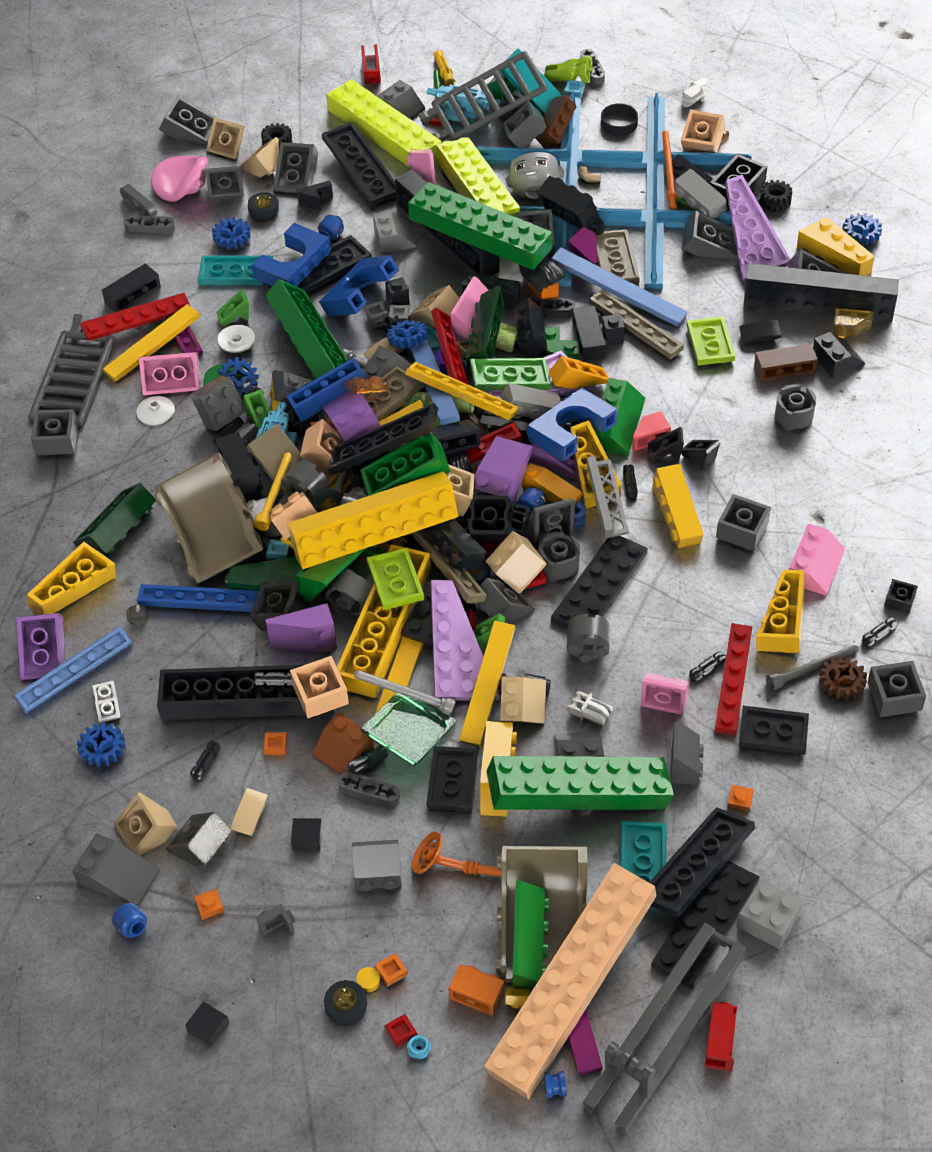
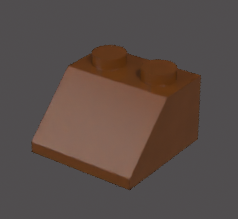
(341, 743)

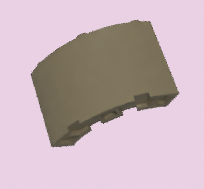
(209, 517)
(564, 878)

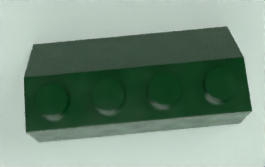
(485, 326)
(117, 519)

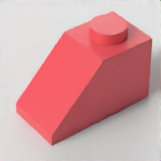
(649, 429)

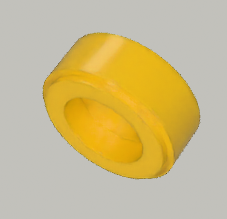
(368, 979)

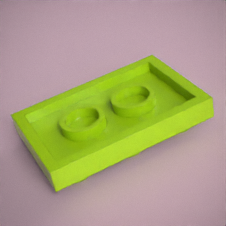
(710, 340)
(395, 578)

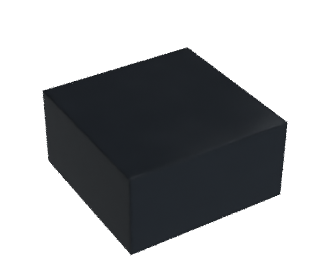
(901, 595)
(306, 834)
(207, 1023)

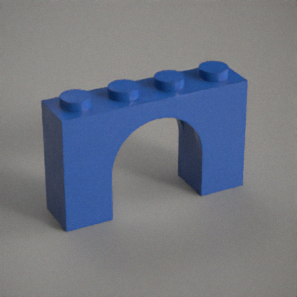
(303, 240)
(346, 295)
(579, 406)

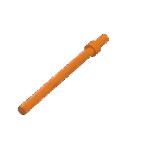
(671, 195)

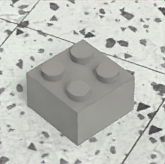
(770, 913)

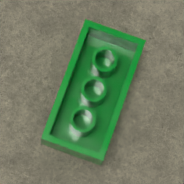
(406, 464)

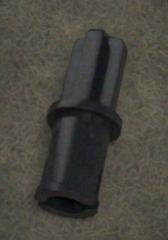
(367, 759)

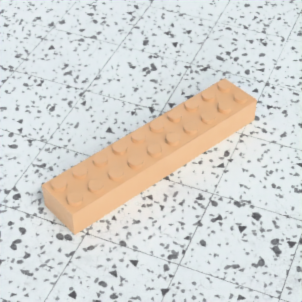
(570, 981)

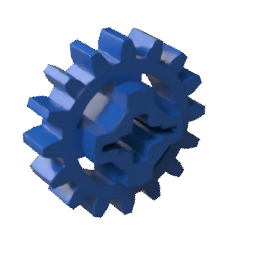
(862, 228)
(231, 233)
(407, 334)
(237, 370)
(101, 744)

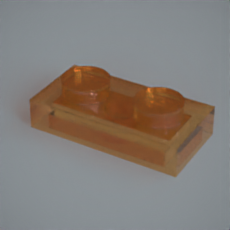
(371, 385)

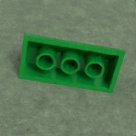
(629, 409)
(320, 576)
(528, 935)

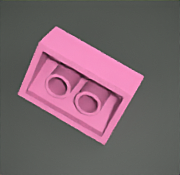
(465, 309)
(170, 373)
(819, 557)

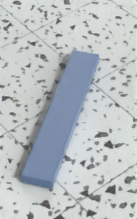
(72, 670)

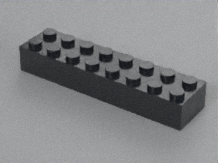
(472, 257)
(819, 291)
(225, 693)

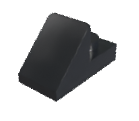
(313, 195)
(670, 443)
(703, 450)

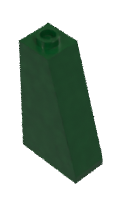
(252, 575)

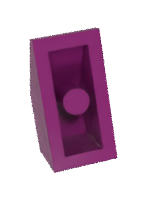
(584, 245)

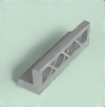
(597, 482)

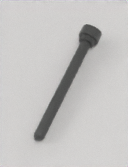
(776, 680)

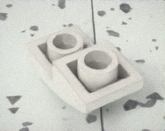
(106, 701)

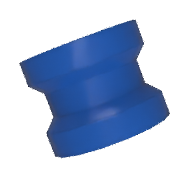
(579, 515)
(555, 1084)

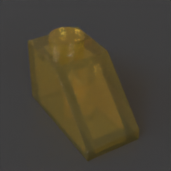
(851, 322)

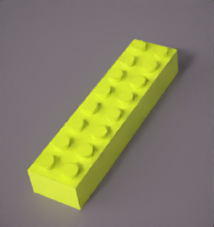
(379, 121)
(473, 175)

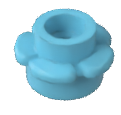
(416, 1041)

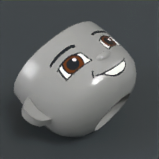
(530, 172)

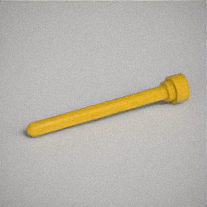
(262, 520)

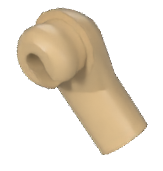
(589, 178)

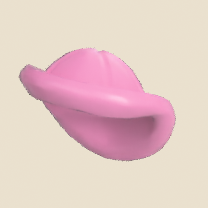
(178, 177)

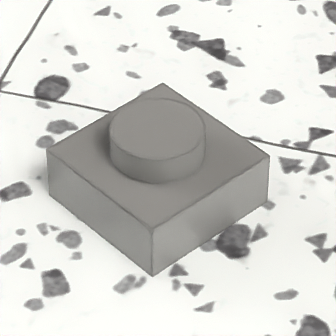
(400, 310)

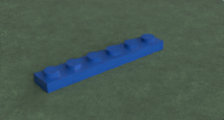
(196, 597)

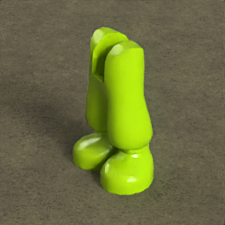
(570, 70)

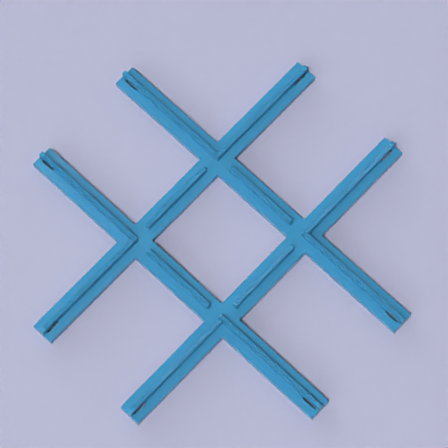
(654, 217)

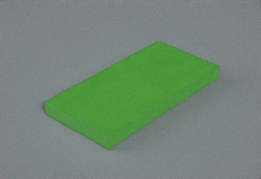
(497, 373)

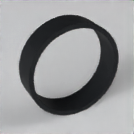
(619, 108)

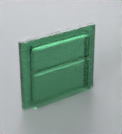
(408, 727)

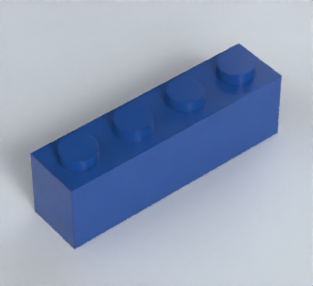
(311, 397)

